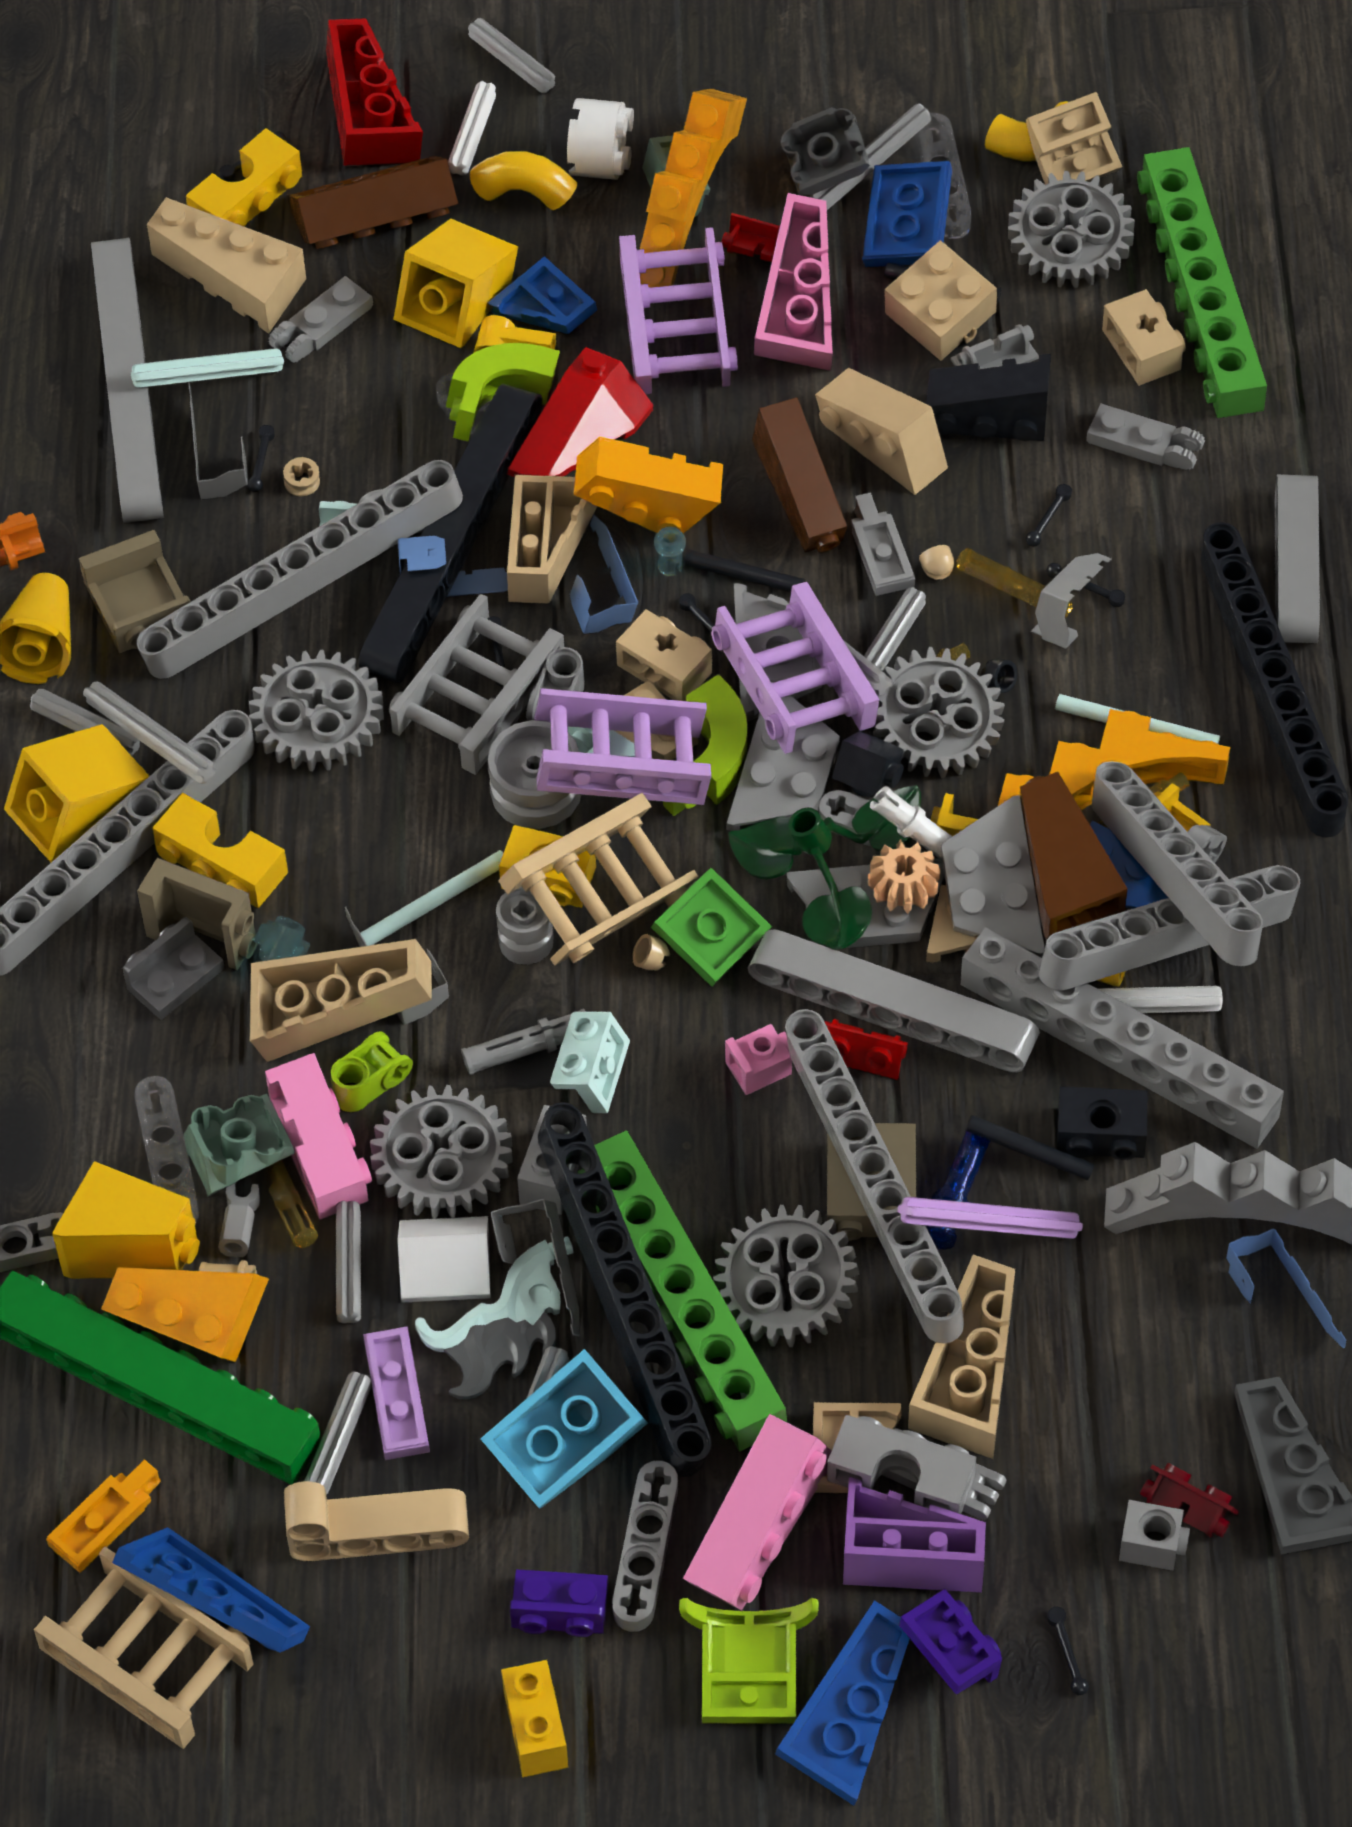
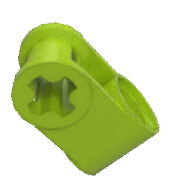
(375, 1069)

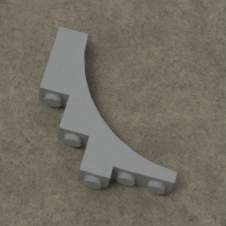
(1257, 1187)

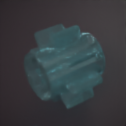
(281, 939)

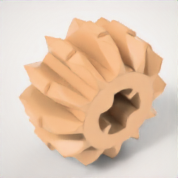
(904, 876)

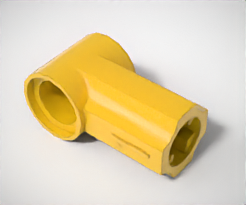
(500, 330)

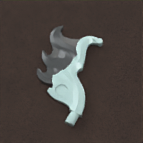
(502, 1330)

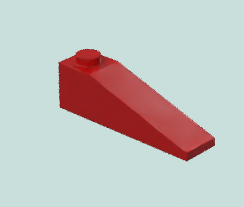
(589, 402)

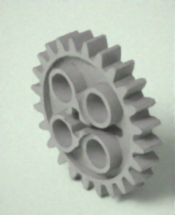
(1071, 229)
(316, 710)
(951, 743)
(472, 1168)
(826, 1270)

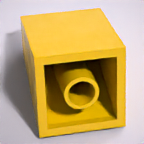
(451, 281)
(70, 786)
(123, 1225)

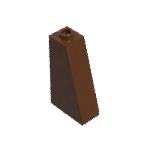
(798, 475)
(1068, 863)

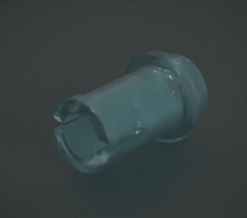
(670, 544)

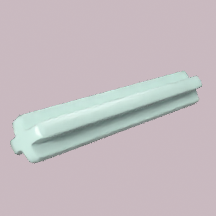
(207, 368)

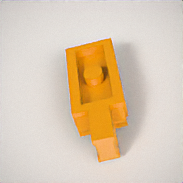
(103, 1516)

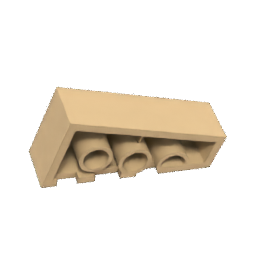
(230, 260)
(332, 993)
(964, 1378)

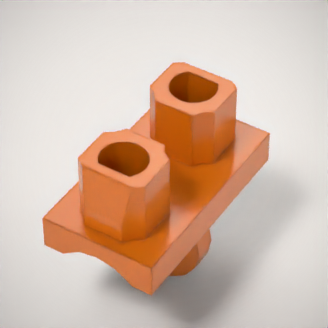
(19, 539)

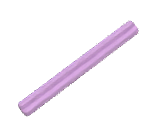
(989, 1217)

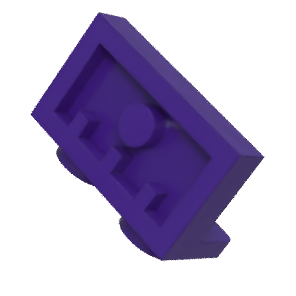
(559, 1602)
(952, 1641)

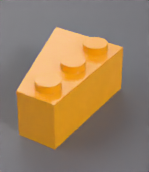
(645, 486)
(189, 1306)

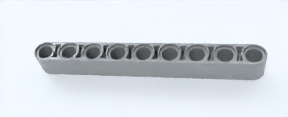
(127, 404)
(299, 569)
(110, 859)
(873, 1190)

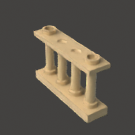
(594, 838)
(136, 1690)

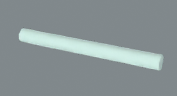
(1100, 713)
(432, 899)

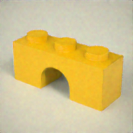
(269, 170)
(187, 838)

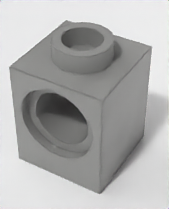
(1147, 1518)

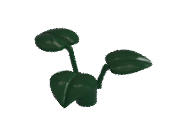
(768, 853)

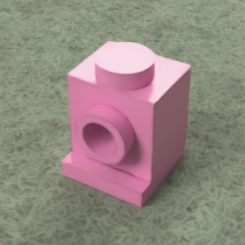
(758, 1058)

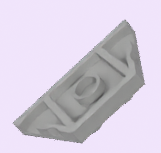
(750, 607)
(779, 782)
(993, 878)
(884, 925)

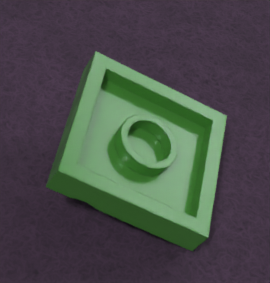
(711, 927)

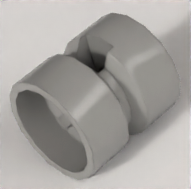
(523, 928)

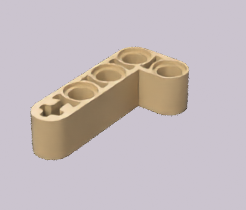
(372, 1523)

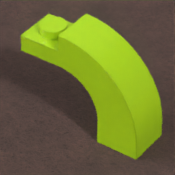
(481, 374)
(726, 737)

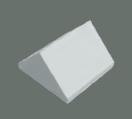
(444, 1259)

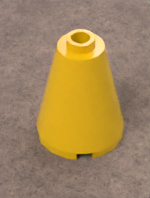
(37, 631)

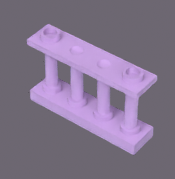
(644, 331)
(819, 641)
(622, 775)

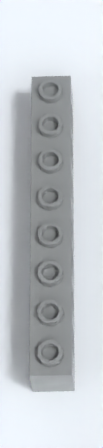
(1124, 1040)

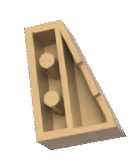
(884, 427)

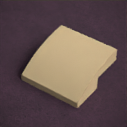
(1073, 140)

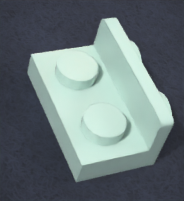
(591, 1058)

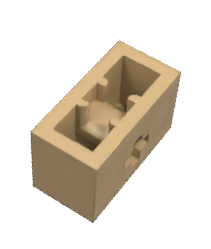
(1143, 337)
(664, 655)

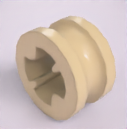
(297, 467)

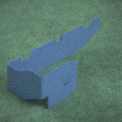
(430, 553)
(580, 598)
(1251, 1244)

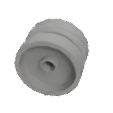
(513, 775)

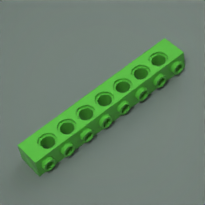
(1202, 283)
(699, 1303)

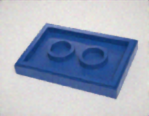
(906, 212)

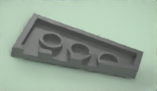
(1298, 1484)

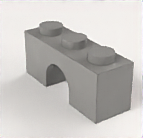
(868, 1450)

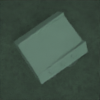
(235, 1141)

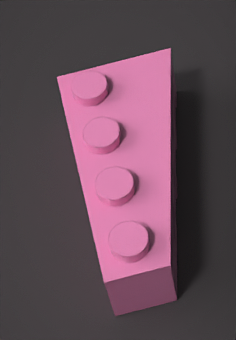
(796, 301)
(759, 1512)

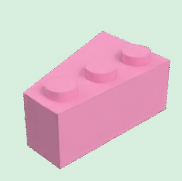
(318, 1135)

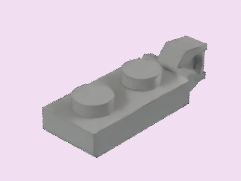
(880, 548)

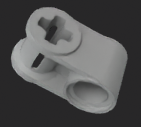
(558, 661)

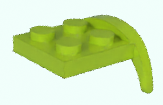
(748, 1661)

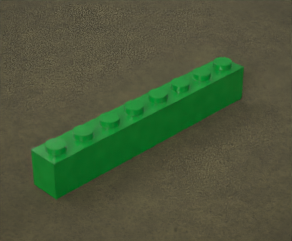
(157, 1378)

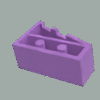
(909, 1544)

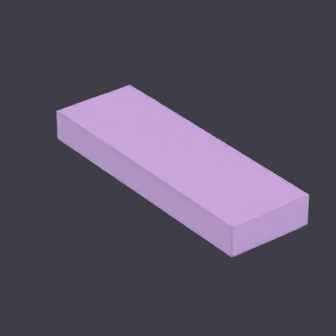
(396, 1393)

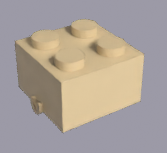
(940, 300)

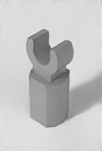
(238, 1221)

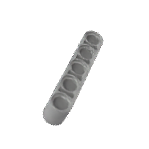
(1297, 558)

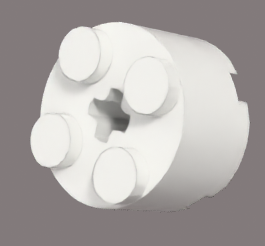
(599, 139)

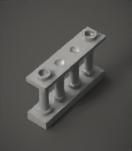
(496, 712)

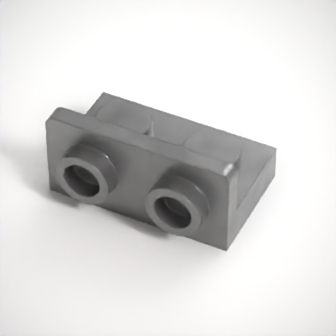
(171, 968)

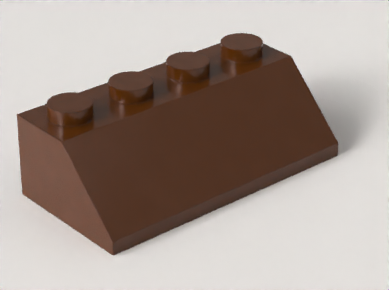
(373, 200)

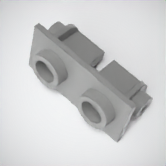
(1006, 346)

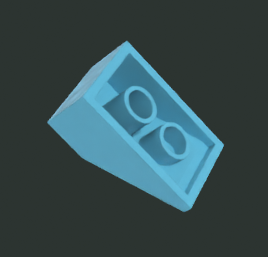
(564, 1429)

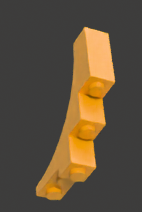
(676, 192)
(1131, 742)

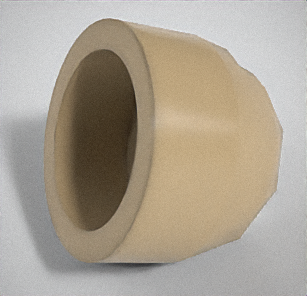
(937, 562)
(650, 952)

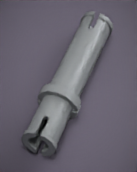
(517, 1044)

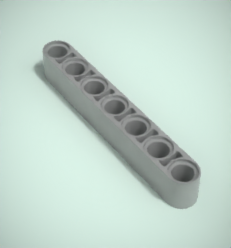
(1177, 864)
(1153, 932)
(894, 1000)

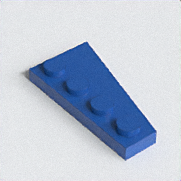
(207, 1585)
(844, 1714)

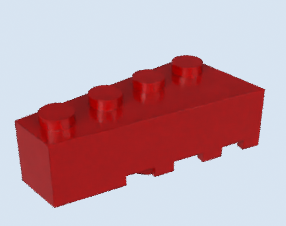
(369, 108)

